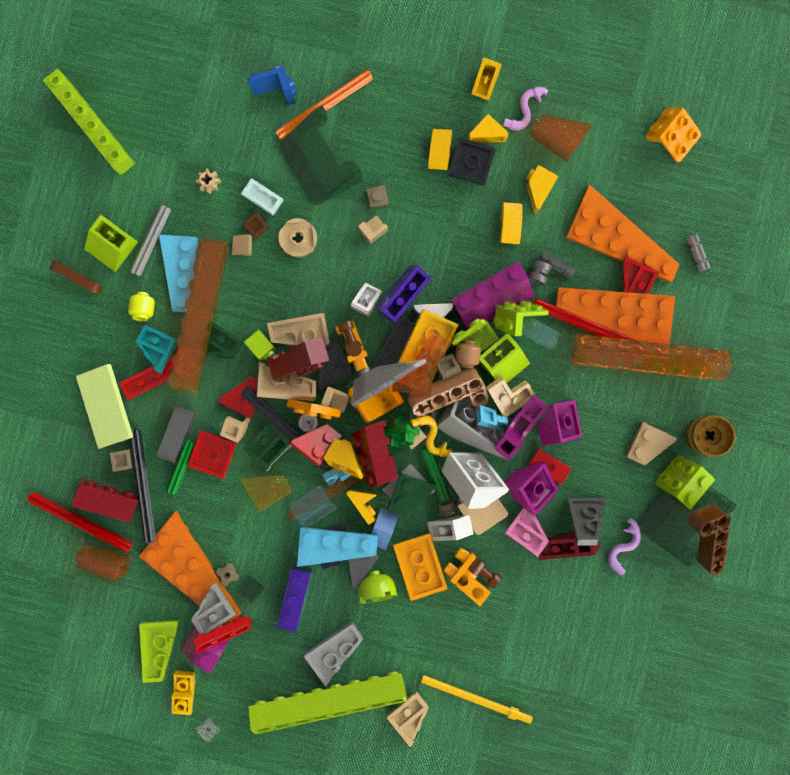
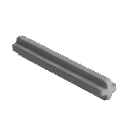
(150, 240)

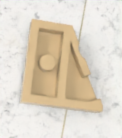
(648, 444)
(408, 717)

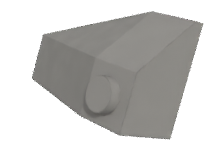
(379, 378)
(460, 423)

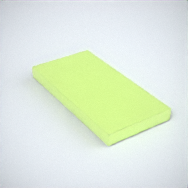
(104, 406)

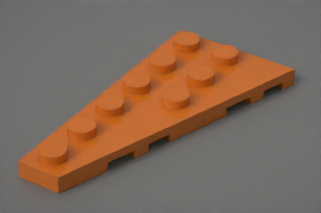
(614, 235)
(632, 314)
(184, 563)

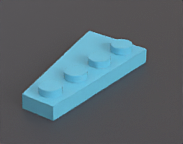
(179, 258)
(327, 546)

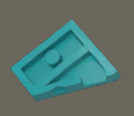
(156, 347)

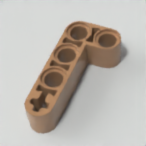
(450, 390)

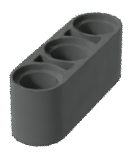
(176, 434)

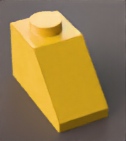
(539, 186)
(343, 457)

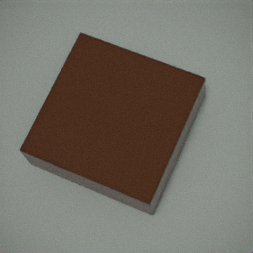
(255, 225)

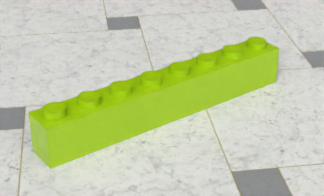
(327, 703)

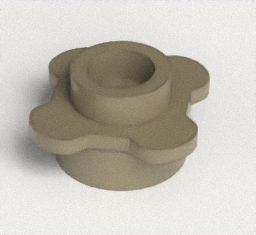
(229, 568)

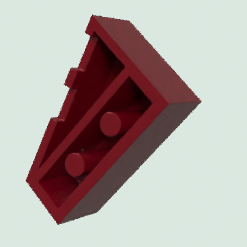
(299, 360)
(374, 454)
(105, 500)

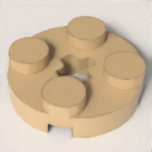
(290, 230)

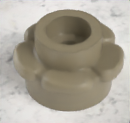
(447, 508)

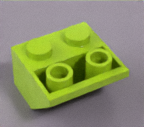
(109, 243)
(504, 359)

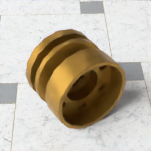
(721, 435)

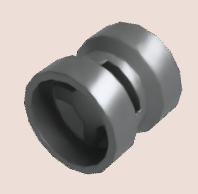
(539, 272)

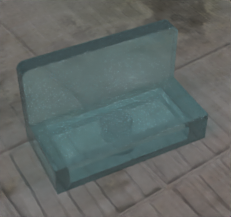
(312, 506)

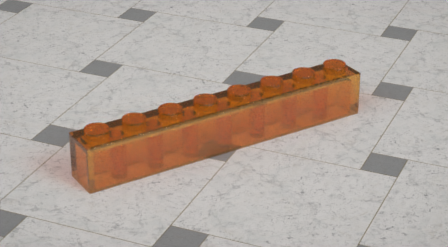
(199, 315)
(651, 357)

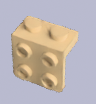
(484, 518)

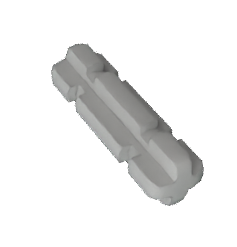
(698, 253)

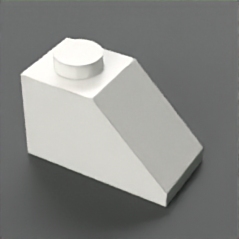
(450, 528)

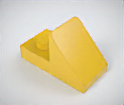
(359, 499)

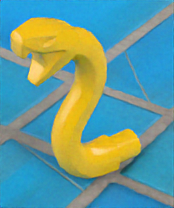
(428, 420)

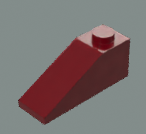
(565, 546)

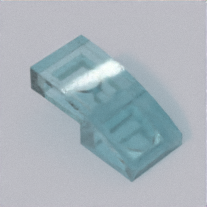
(539, 332)

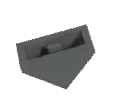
(359, 568)

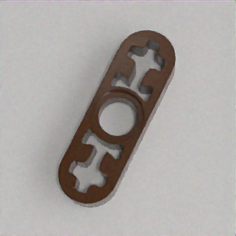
(76, 277)

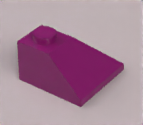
(560, 423)
(532, 487)
(206, 659)

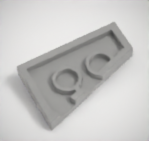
(333, 651)

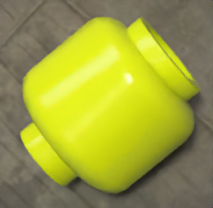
(141, 306)

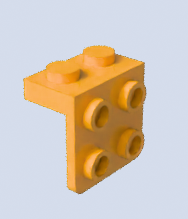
(675, 132)
(378, 404)

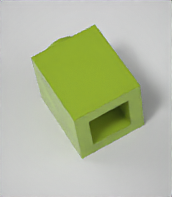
(260, 345)

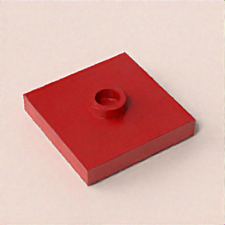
(212, 454)

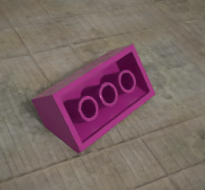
(481, 300)

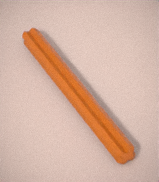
(327, 102)

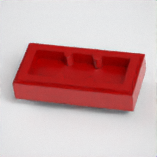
(556, 468)

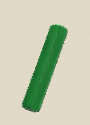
(180, 467)
(435, 475)

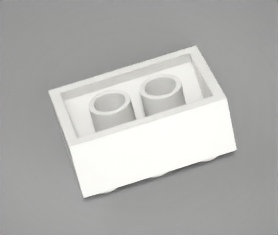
(473, 479)

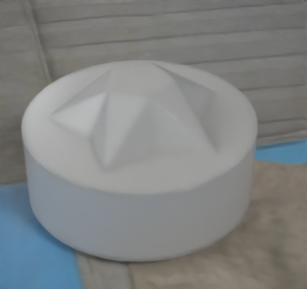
(308, 423)

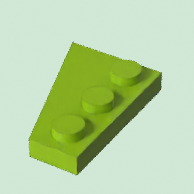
(156, 648)

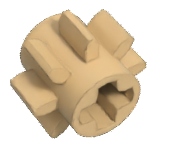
(212, 184)

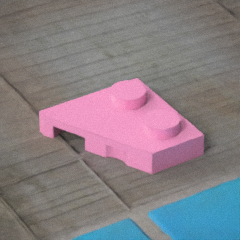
(528, 532)

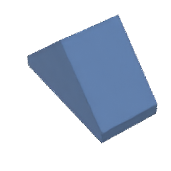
(384, 527)

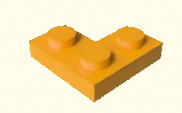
(313, 409)

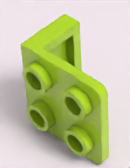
(510, 316)
(480, 332)
(685, 481)

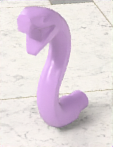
(519, 125)
(612, 560)

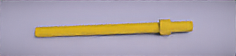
(512, 712)

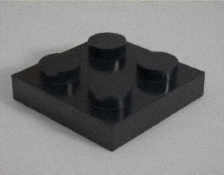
(471, 161)

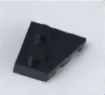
(336, 368)

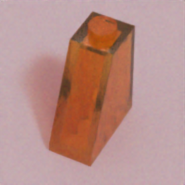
(559, 134)
(103, 563)

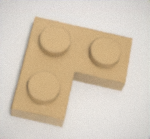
(509, 400)

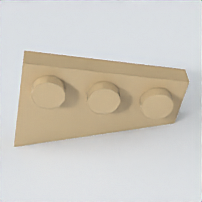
(299, 330)
(284, 388)

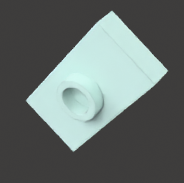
(262, 196)

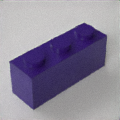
(403, 293)
(294, 598)

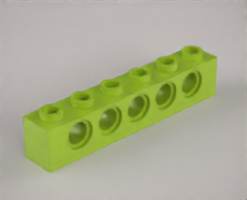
(89, 121)

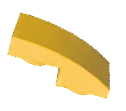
(440, 149)
(511, 223)
(183, 692)

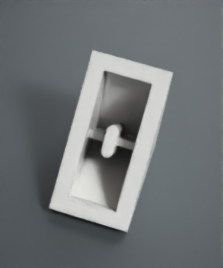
(366, 299)
(439, 309)

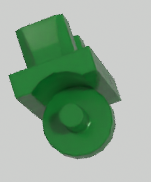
(401, 431)

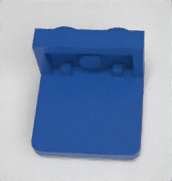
(272, 80)

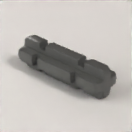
(557, 264)

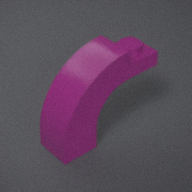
(519, 426)

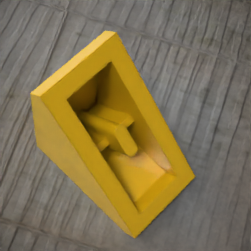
(486, 78)
(488, 131)

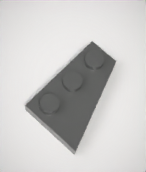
(586, 518)

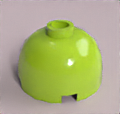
(376, 587)

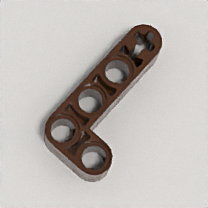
(714, 529)

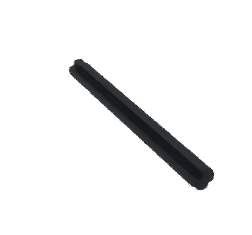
(277, 420)
(142, 487)

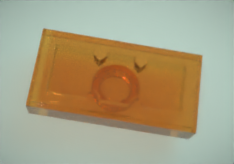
(436, 347)

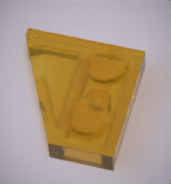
(267, 490)

